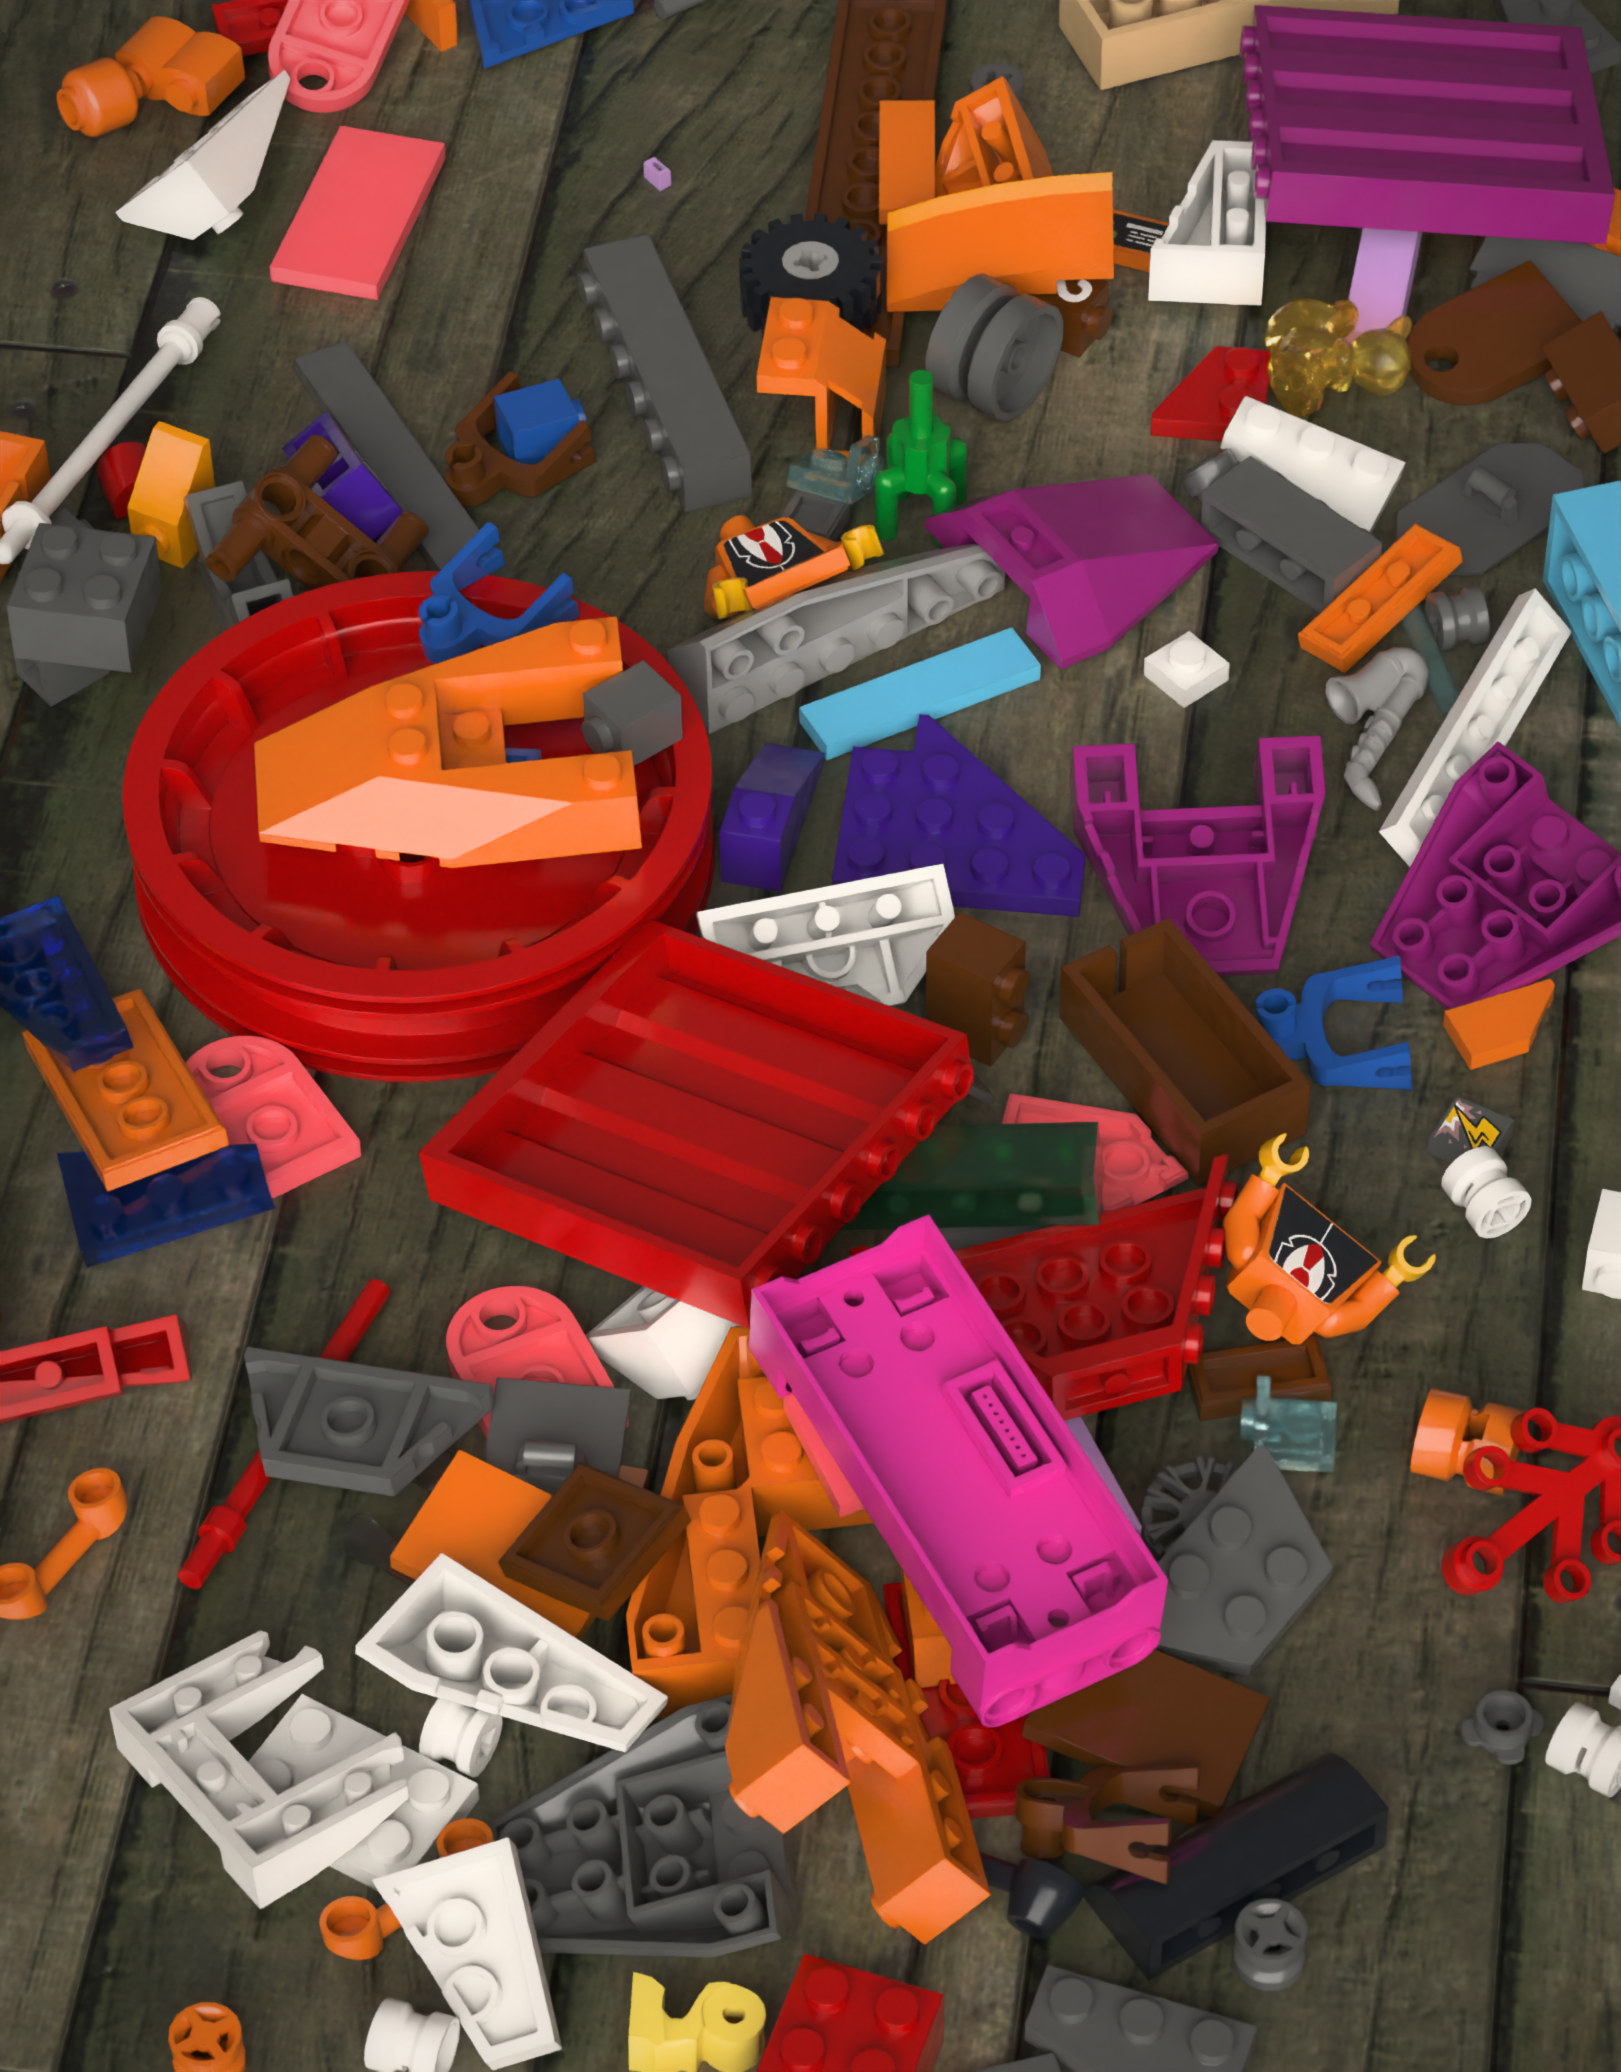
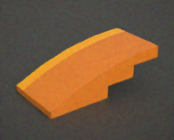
(1010, 230)

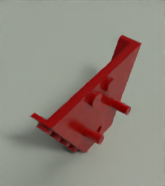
(1112, 1304)

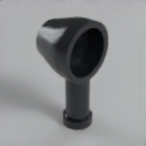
(1038, 1893)

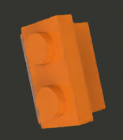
(823, 356)

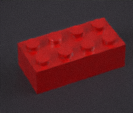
(854, 2023)

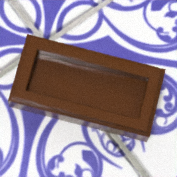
(1231, 1375)

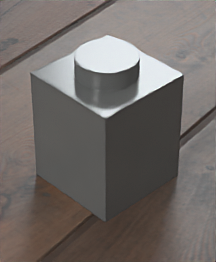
(632, 713)

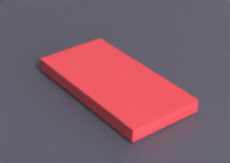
(358, 213)

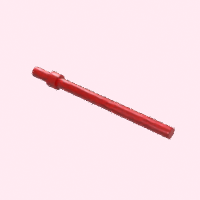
(227, 1523)

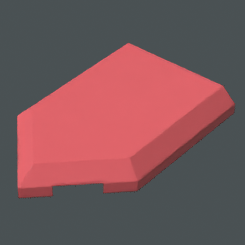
(1131, 1159)

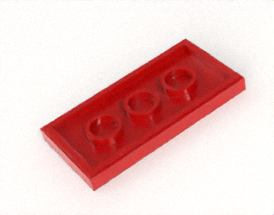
(986, 1758)

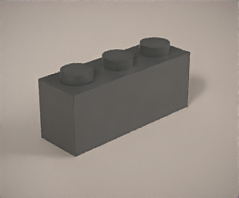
(1286, 533)

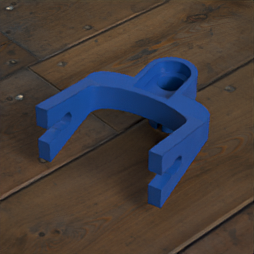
(458, 627)
(1301, 1032)

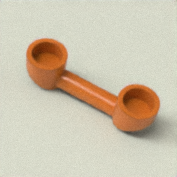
(100, 1509)
(357, 1929)

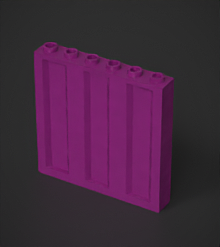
(1425, 125)

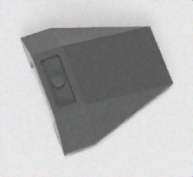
(653, 1850)

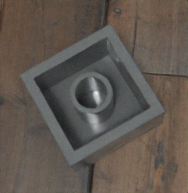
(84, 597)

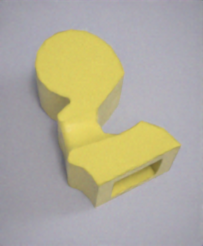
(720, 2028)

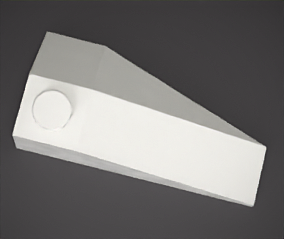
(491, 1653)

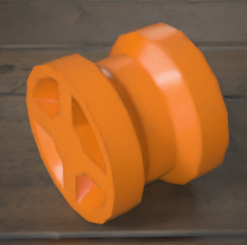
(207, 2029)

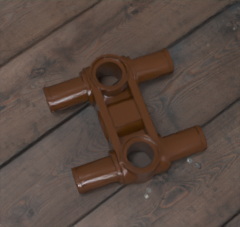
(309, 534)

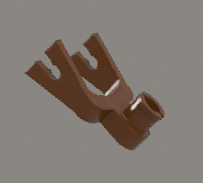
(480, 471)
(1062, 1814)

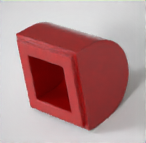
(118, 473)

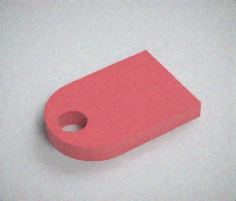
(335, 41)
(276, 1108)
(540, 1346)

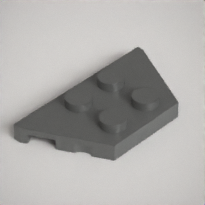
(356, 1421)
(1241, 1572)

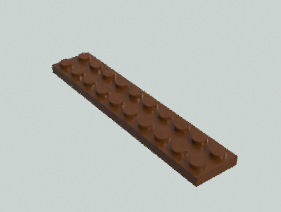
(876, 55)

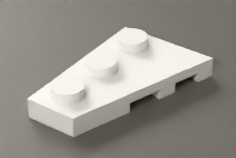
(1318, 461)
(481, 1945)

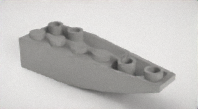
(826, 629)

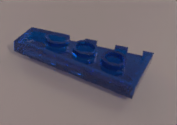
(56, 988)

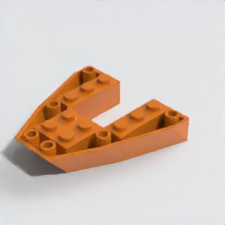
(733, 1473)

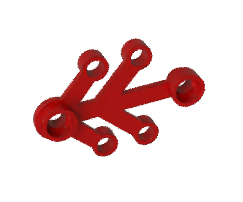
(1558, 1500)

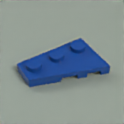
(521, 26)

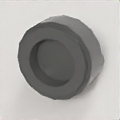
(1207, 472)

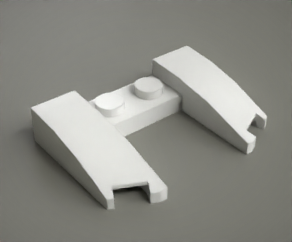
(265, 1839)

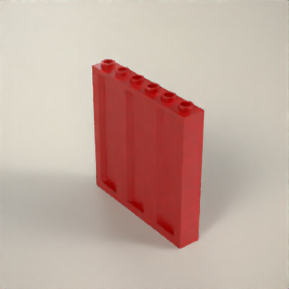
(698, 1120)

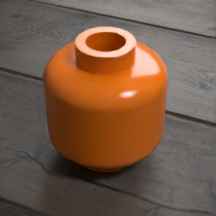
(99, 97)

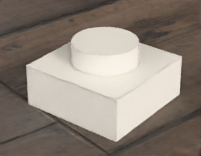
(1186, 669)

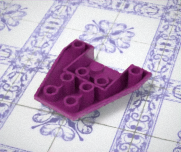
(1083, 554)
(1500, 889)

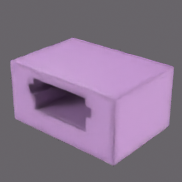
(657, 174)

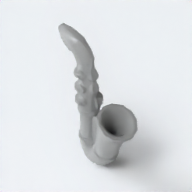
(1387, 688)

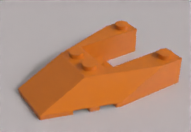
(427, 767)
(830, 1711)

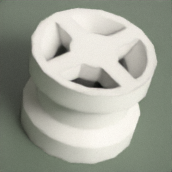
(460, 1736)

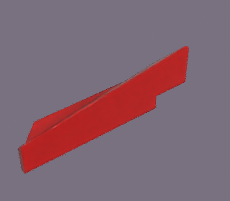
(92, 1366)

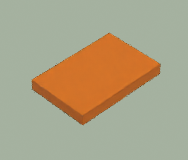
(474, 1521)

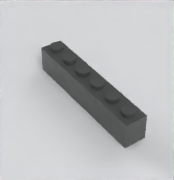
(665, 373)

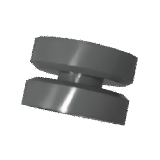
(994, 347)

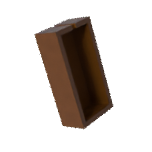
(1183, 1049)

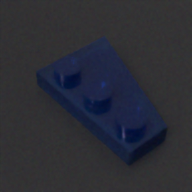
(163, 1205)

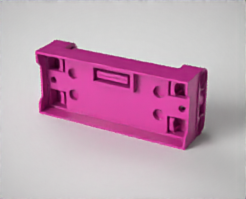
(964, 1471)

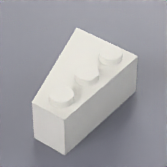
(1214, 236)

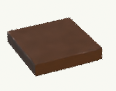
(594, 1541)

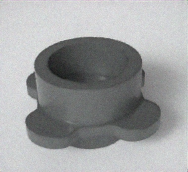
(1506, 1710)

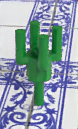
(920, 461)

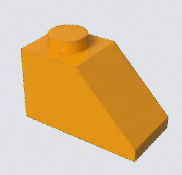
(172, 467)

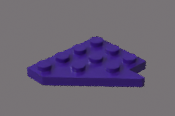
(954, 812)

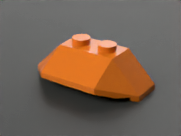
(989, 143)

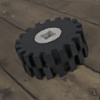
(812, 264)

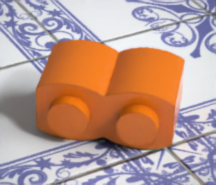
(183, 66)

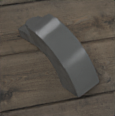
(256, 585)

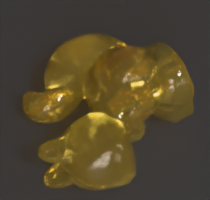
(1313, 355)

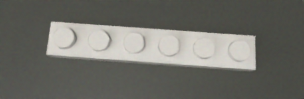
(1480, 716)

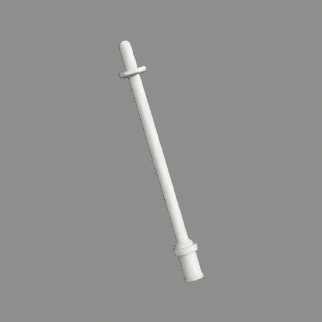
(178, 343)

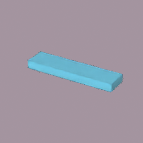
(926, 688)

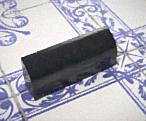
(1252, 1851)

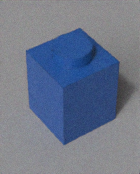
(535, 420)

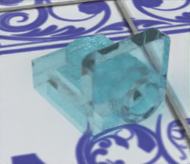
(830, 476)
(1294, 1431)

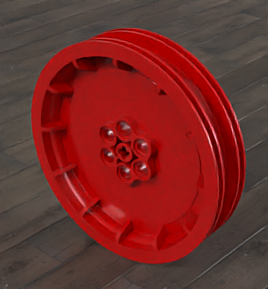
(361, 955)

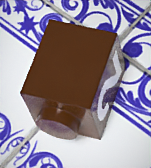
(1083, 311)

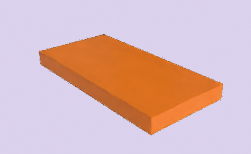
(139, 1106)

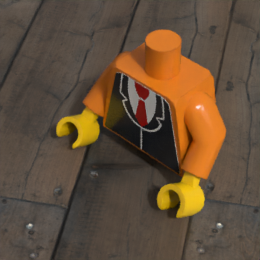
(755, 553)
(1298, 1265)

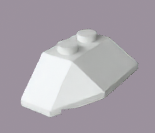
(846, 932)

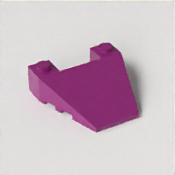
(1215, 871)

